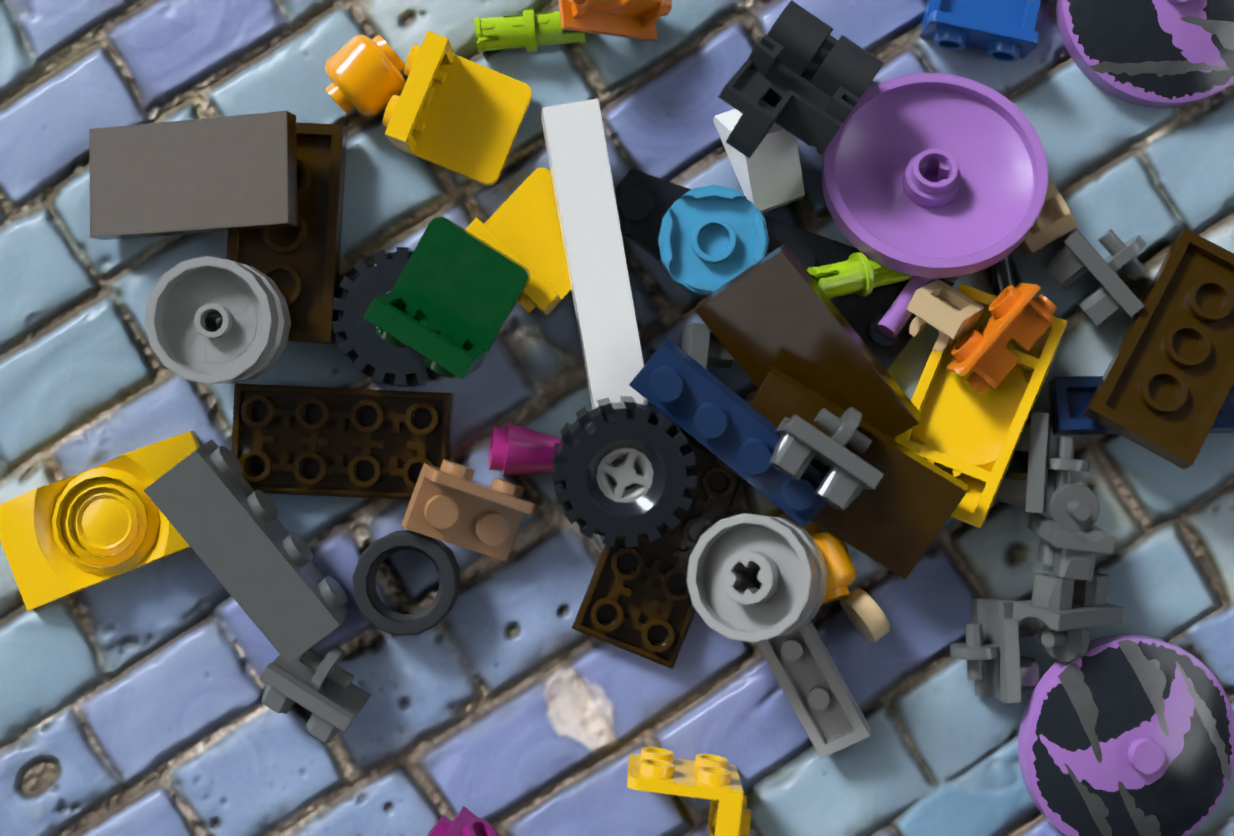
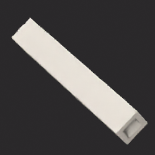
(593, 249)

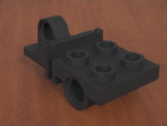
(797, 81)

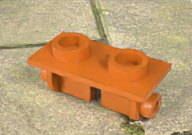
(614, 17)
(1012, 317)

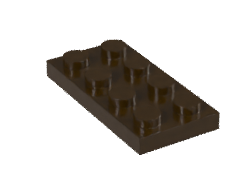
(305, 257)
(1174, 356)

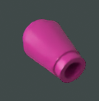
(520, 451)

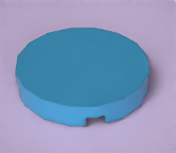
(711, 238)

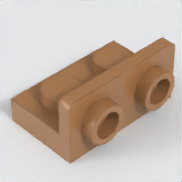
(465, 511)

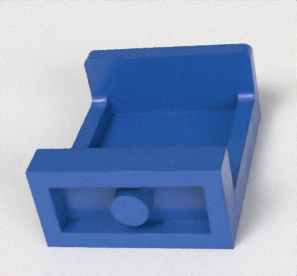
(997, 26)

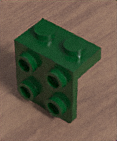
(450, 299)

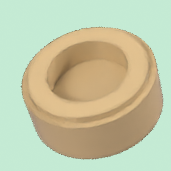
(865, 615)

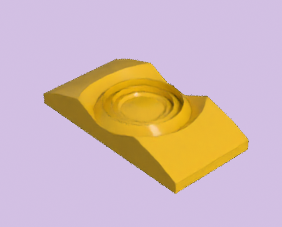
(972, 432)
(91, 524)

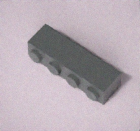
(250, 550)

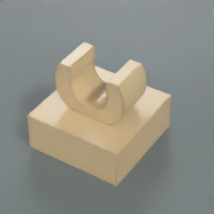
(1052, 222)
(943, 309)

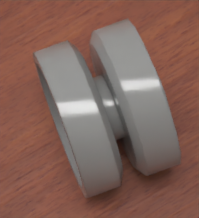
(184, 318)
(724, 582)

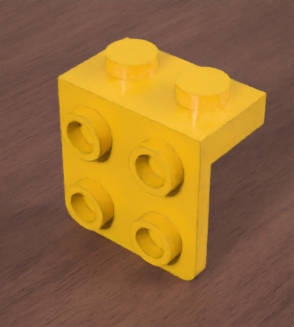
(456, 112)
(530, 233)
(704, 778)

